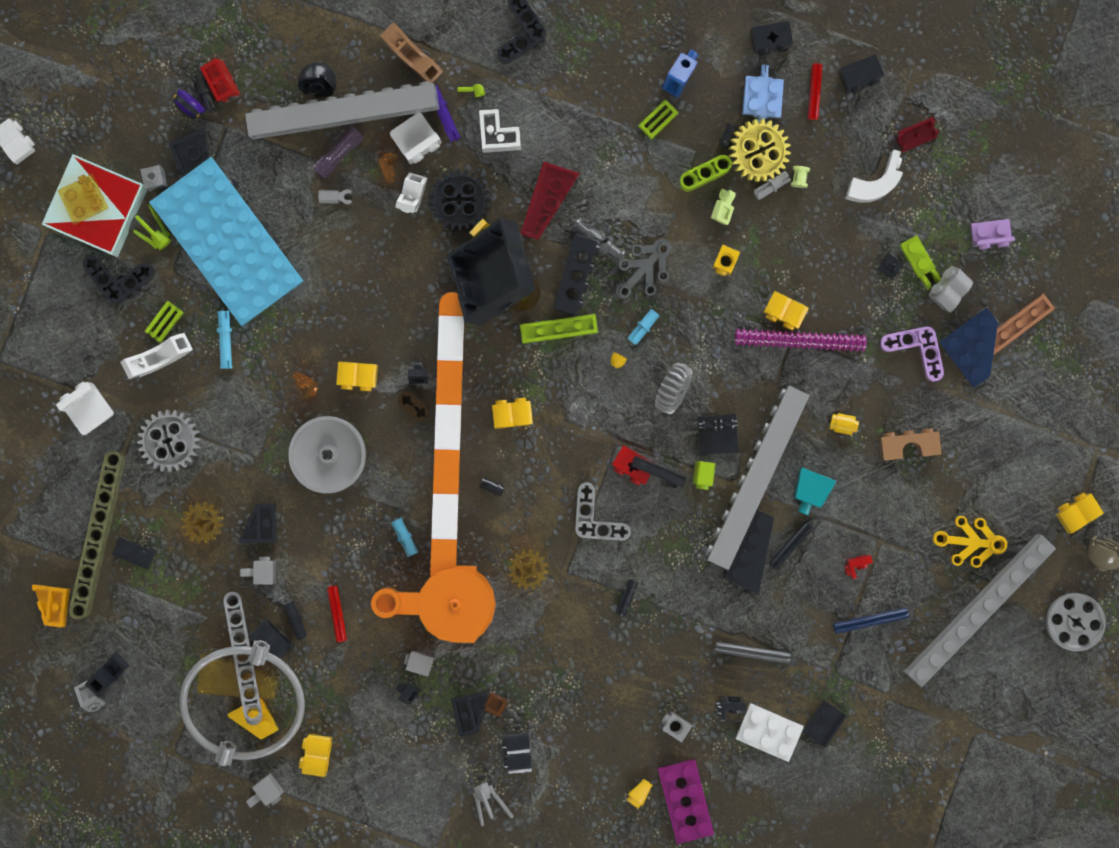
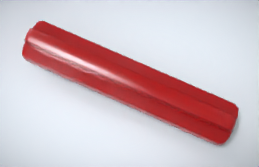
(815, 89)
(336, 611)

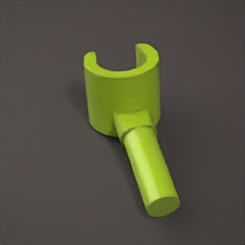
(478, 90)

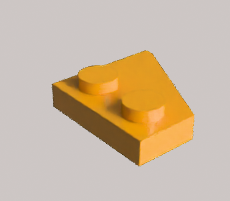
(52, 604)

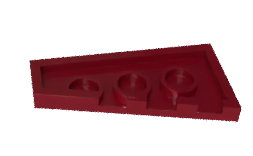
(549, 193)

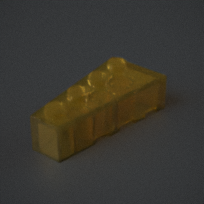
(221, 679)

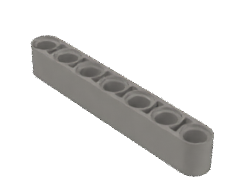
(246, 666)

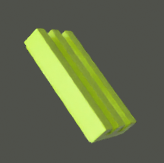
(647, 130)
(154, 334)

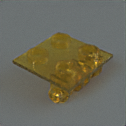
(83, 199)

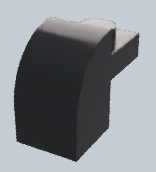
(107, 675)

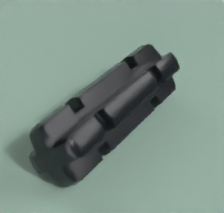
(626, 597)

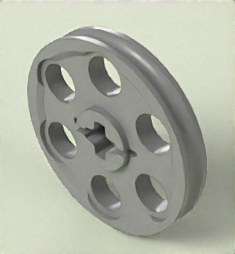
(1066, 623)

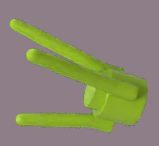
(159, 239)

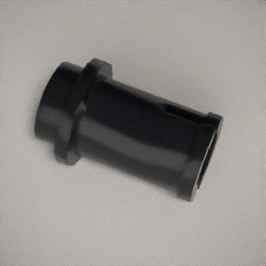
(728, 135)
(492, 487)

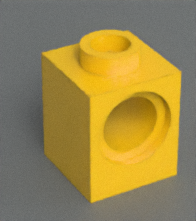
(729, 253)

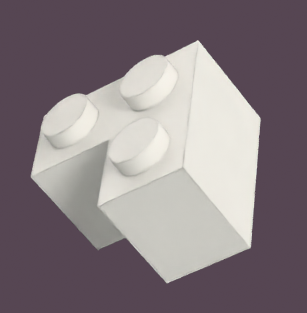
(496, 138)

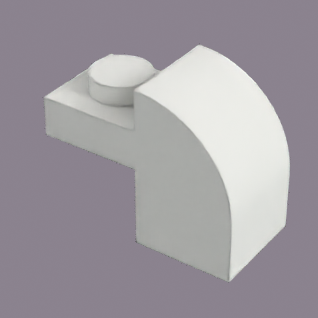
(411, 193)

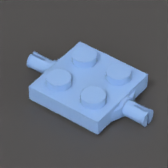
(762, 96)

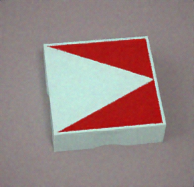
(109, 228)

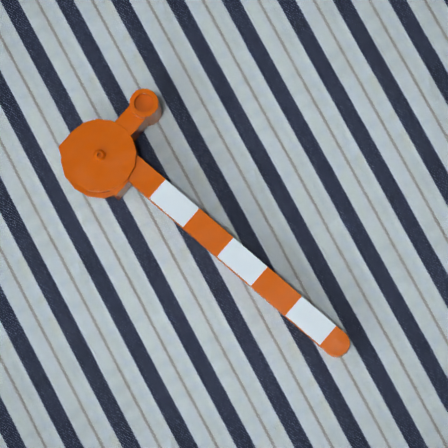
(456, 598)

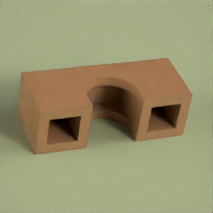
(926, 442)

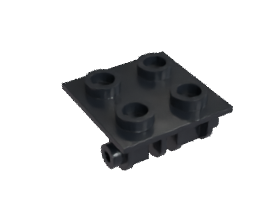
(718, 434)

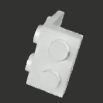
(415, 138)
(85, 407)

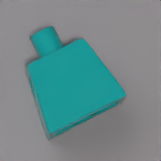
(812, 490)

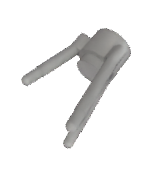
(483, 793)

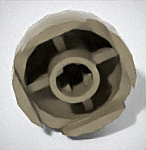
(1104, 554)

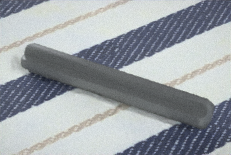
(752, 652)

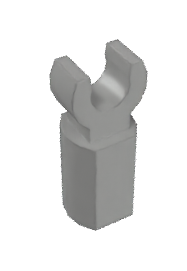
(334, 196)

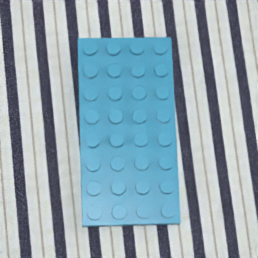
(226, 241)

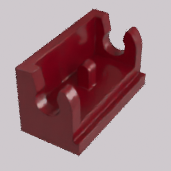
(916, 135)

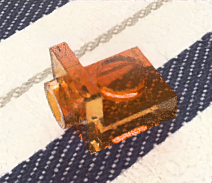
(388, 170)
(303, 381)

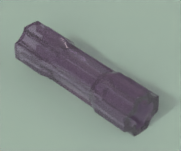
(349, 141)

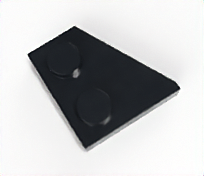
(261, 525)
(469, 712)

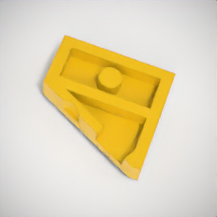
(263, 729)

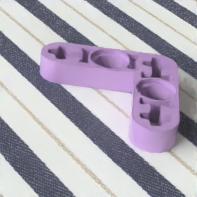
(918, 341)

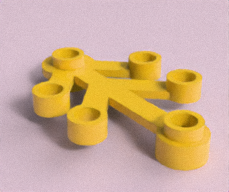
(973, 542)

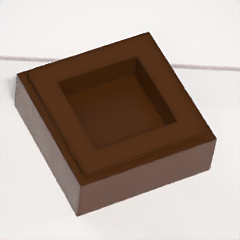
(495, 704)

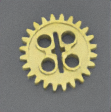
(766, 166)

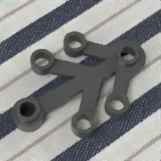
(645, 267)

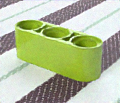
(715, 172)

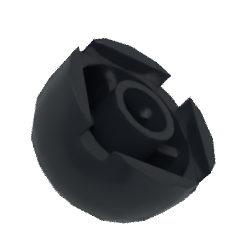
(317, 79)

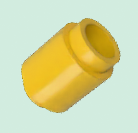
(844, 424)

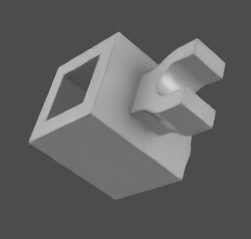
(263, 571)
(267, 791)

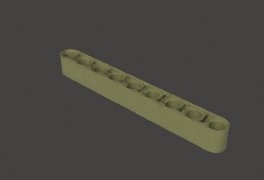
(90, 542)

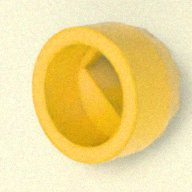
(617, 360)

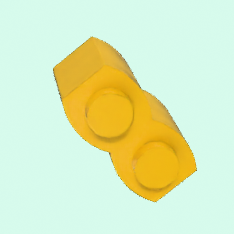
(785, 311)
(357, 375)
(512, 414)
(1079, 512)
(316, 755)

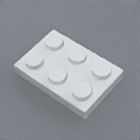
(769, 732)

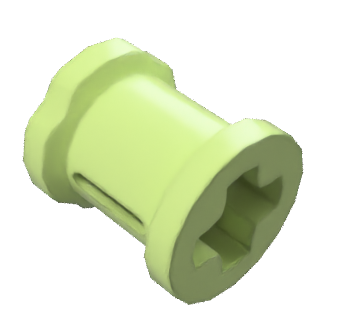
(800, 176)

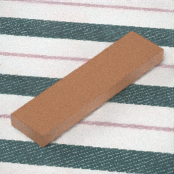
(1022, 321)

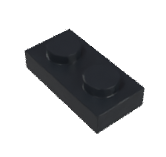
(134, 553)

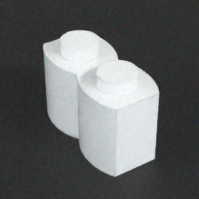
(14, 142)

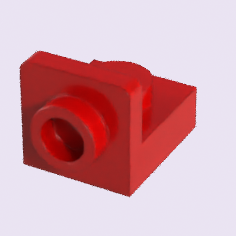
(860, 562)

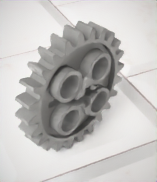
(186, 435)

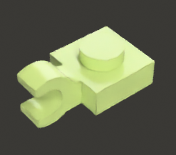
(723, 209)

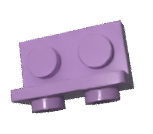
(991, 233)

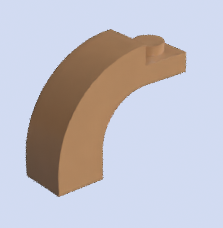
(410, 54)

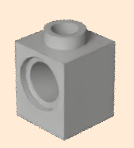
(154, 178)
(419, 662)
(679, 734)

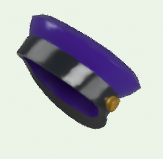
(188, 104)

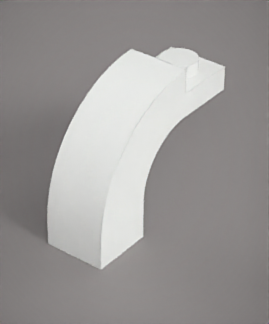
(868, 191)
(158, 357)

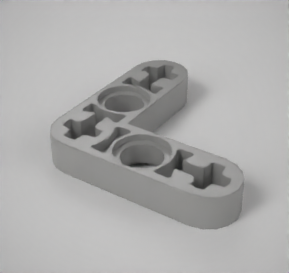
(588, 520)

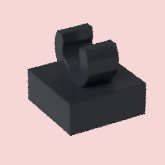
(890, 266)
(418, 374)
(408, 692)

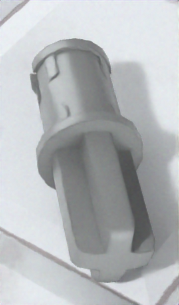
(771, 185)

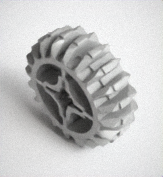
(673, 388)

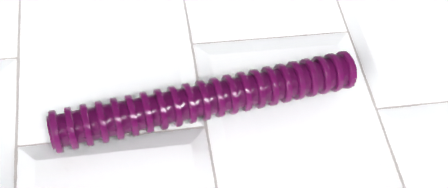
(800, 340)

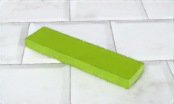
(558, 328)

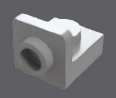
(87, 698)

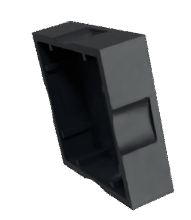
(491, 272)

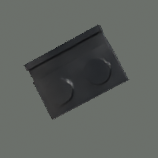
(824, 723)

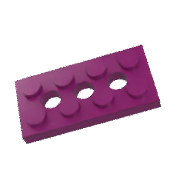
(698, 806)

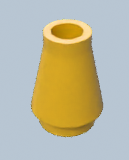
(639, 794)

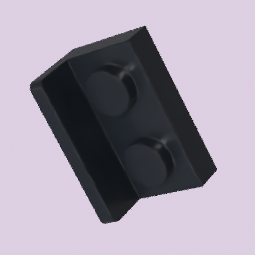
(734, 704)

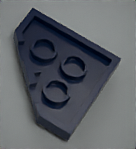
(973, 346)

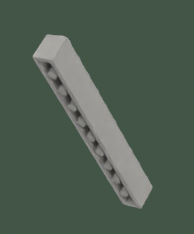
(342, 111)
(757, 477)
(979, 610)

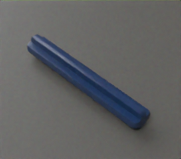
(871, 620)

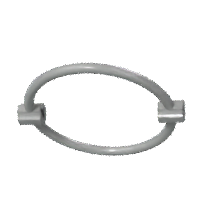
(257, 656)

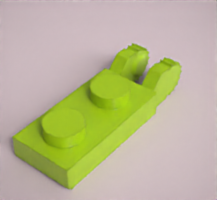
(919, 261)

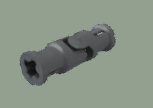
(606, 245)

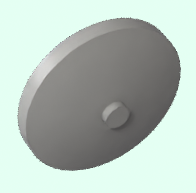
(327, 454)

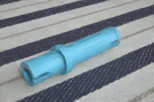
(224, 339)

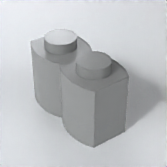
(951, 288)

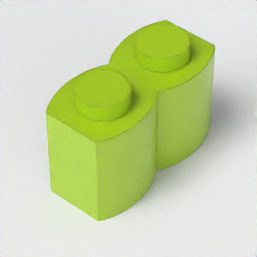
(703, 474)

